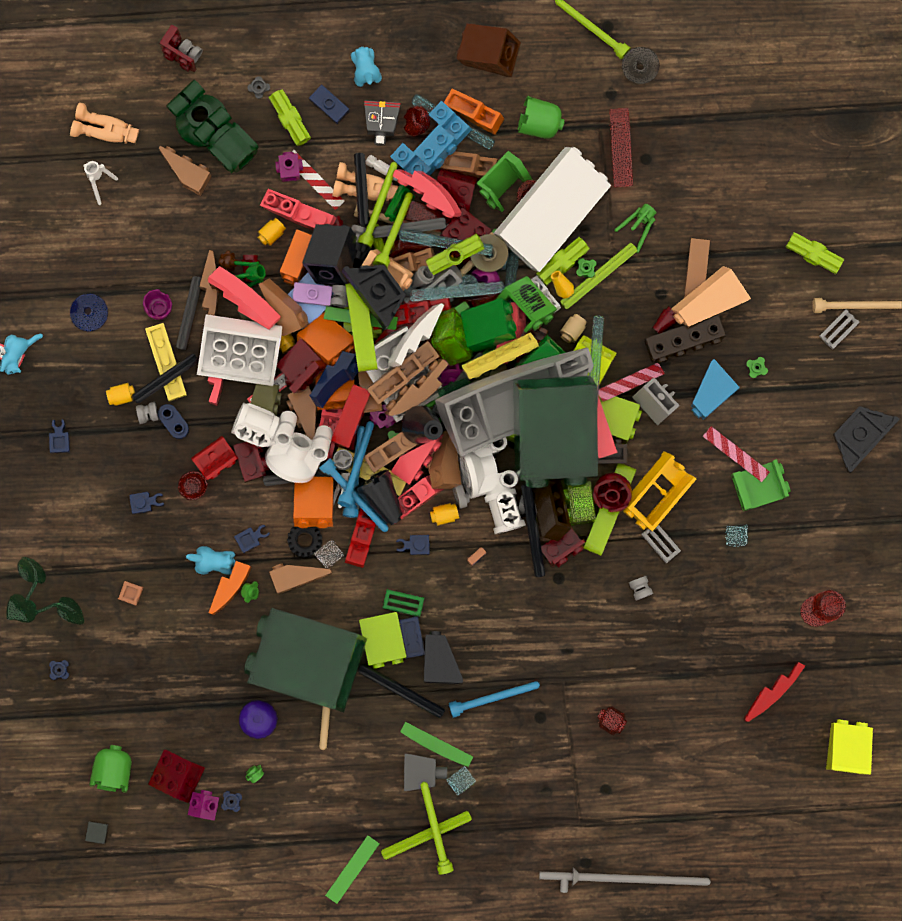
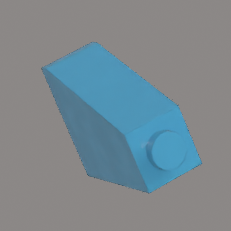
(713, 390)

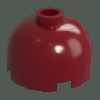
(612, 492)

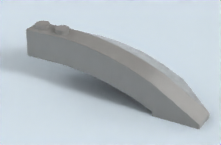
(485, 408)

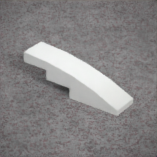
(419, 331)

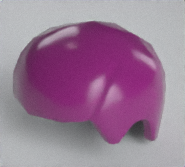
(486, 277)
(157, 304)

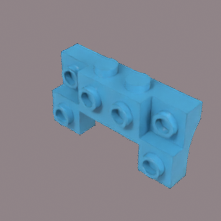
(437, 145)

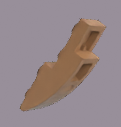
(414, 395)
(388, 452)

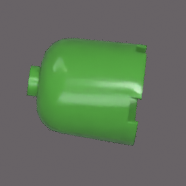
(540, 119)
(111, 769)

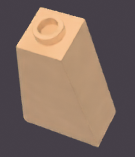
(710, 298)

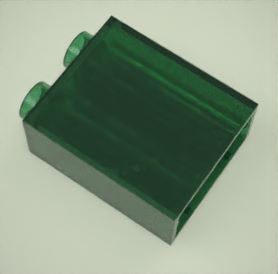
(555, 430)
(305, 659)

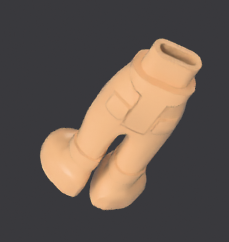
(113, 131)
(374, 184)

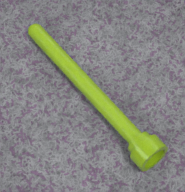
(619, 48)
(367, 238)
(383, 258)
(444, 865)

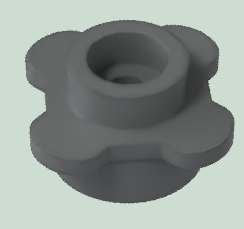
(258, 92)

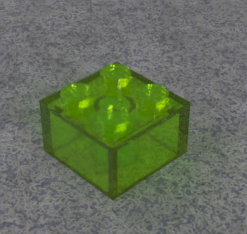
(450, 338)
(580, 504)

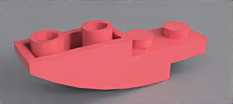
(433, 192)
(295, 210)

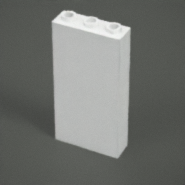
(552, 208)

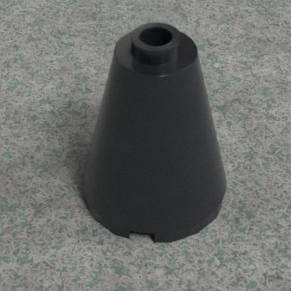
(421, 425)
(381, 496)

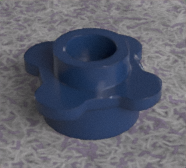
(63, 673)
(226, 802)

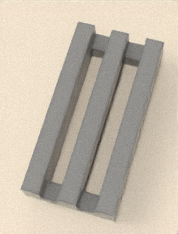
(850, 317)
(654, 546)

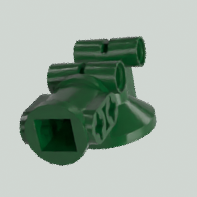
(223, 140)

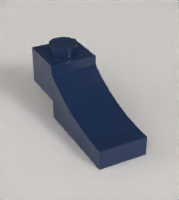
(334, 377)

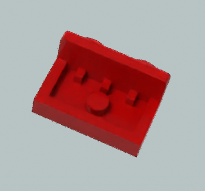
(215, 458)

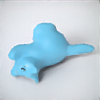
(366, 70)
(14, 350)
(209, 560)

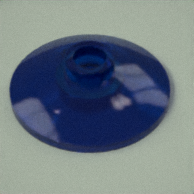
(91, 321)

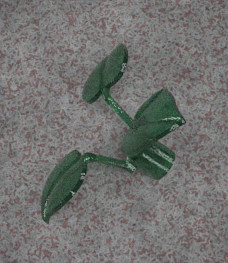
(25, 609)

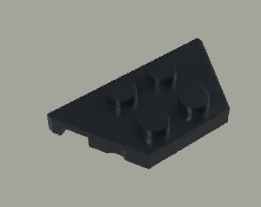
(377, 290)
(861, 434)

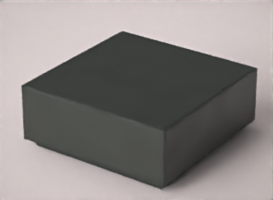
(96, 832)

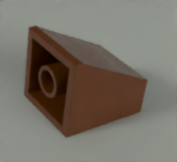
(489, 49)

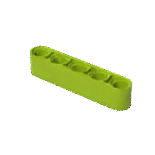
(361, 331)
(605, 520)

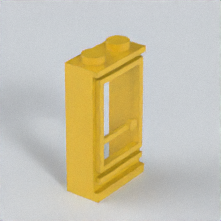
(676, 475)

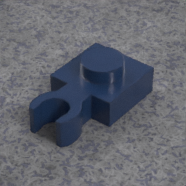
(59, 441)
(142, 502)
(248, 539)
(418, 545)

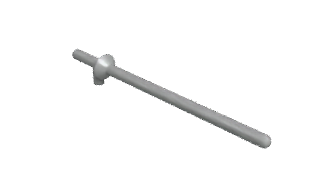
(575, 877)

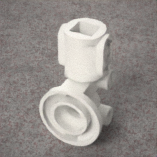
(288, 453)
(482, 479)

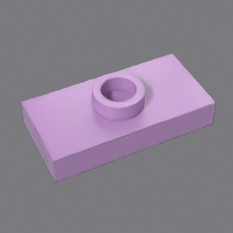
(312, 294)

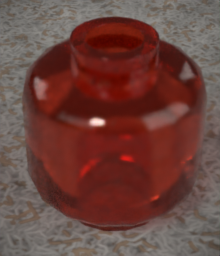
(612, 720)

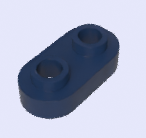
(173, 421)

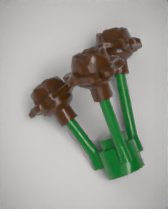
(255, 271)

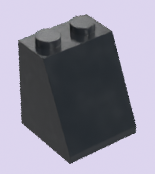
(329, 252)
(439, 661)

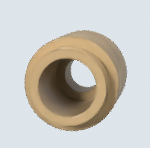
(573, 328)

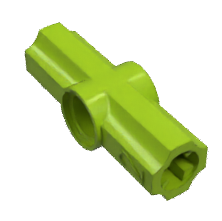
(289, 117)
(815, 253)
(444, 260)
(563, 260)

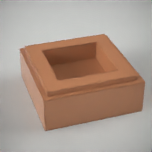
(474, 558)
(130, 593)

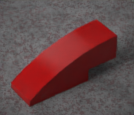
(351, 416)

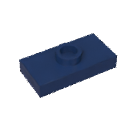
(329, 104)
(412, 637)

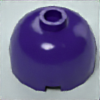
(258, 719)

